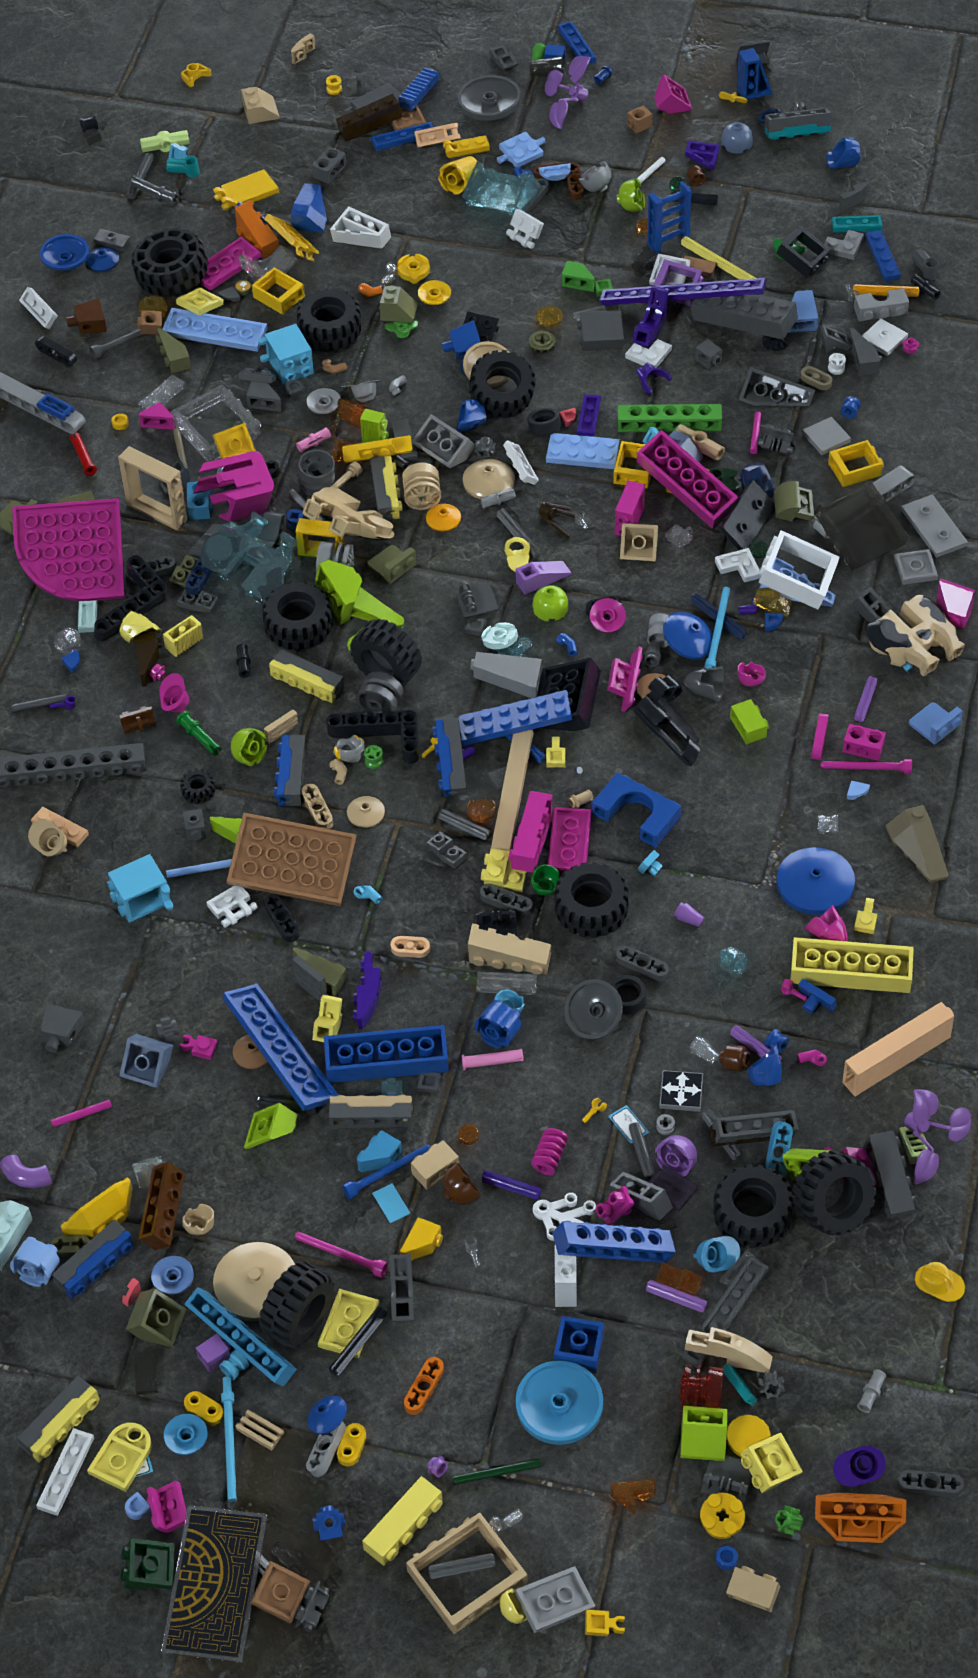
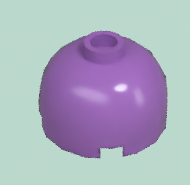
(677, 1154)

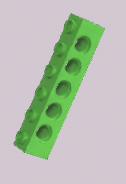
(668, 417)

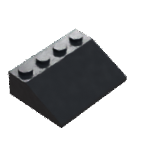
(581, 682)

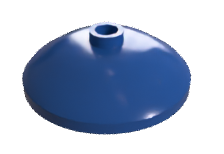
(64, 252)
(688, 635)

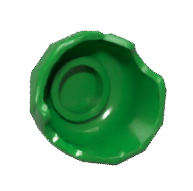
(544, 879)

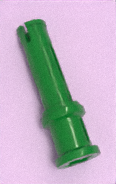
(194, 729)

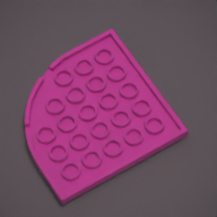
(72, 548)

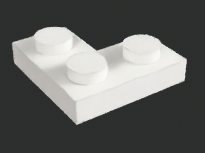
(653, 355)
(741, 561)

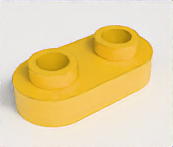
(203, 1407)
(352, 1443)

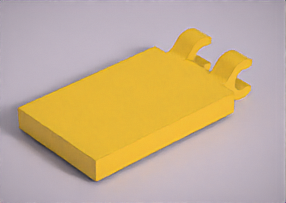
(251, 187)
(292, 236)

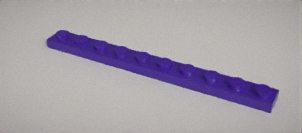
(686, 291)

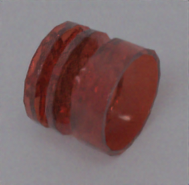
(702, 1388)

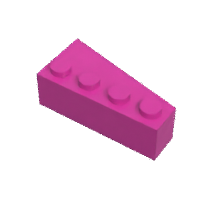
(531, 832)

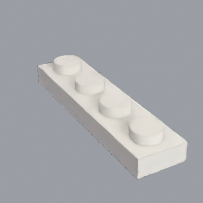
(65, 1472)

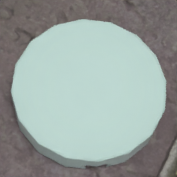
(499, 636)

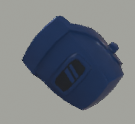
(759, 474)

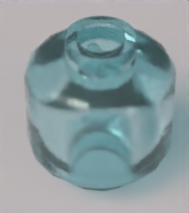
(733, 960)

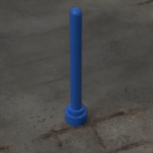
(352, 1189)

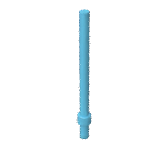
(711, 662)
(227, 1400)

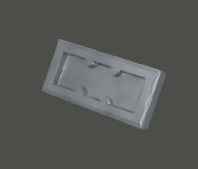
(112, 239)

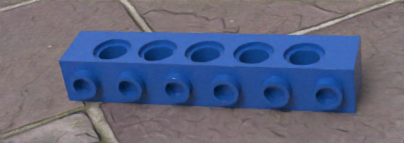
(613, 1242)

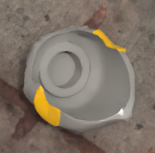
(349, 749)

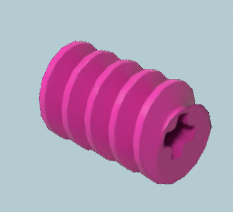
(548, 1151)

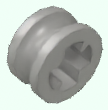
(665, 1130)

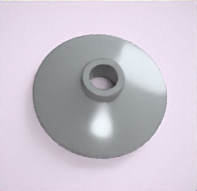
(323, 401)

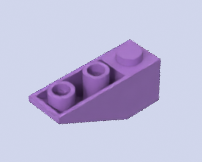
(539, 574)

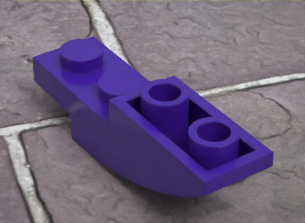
(368, 992)

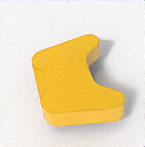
(194, 72)

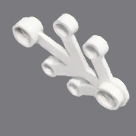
(551, 1212)

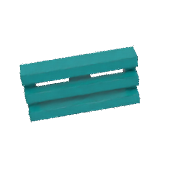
(739, 1384)

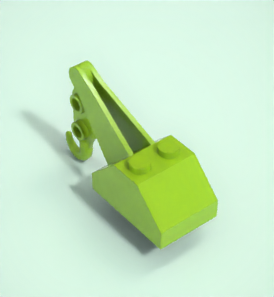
(348, 598)

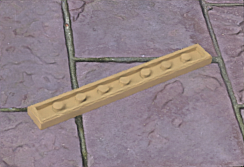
(512, 790)

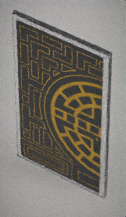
(214, 1584)

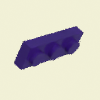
(589, 415)

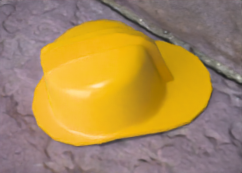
(940, 1282)

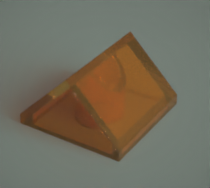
(351, 412)

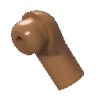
(327, 366)

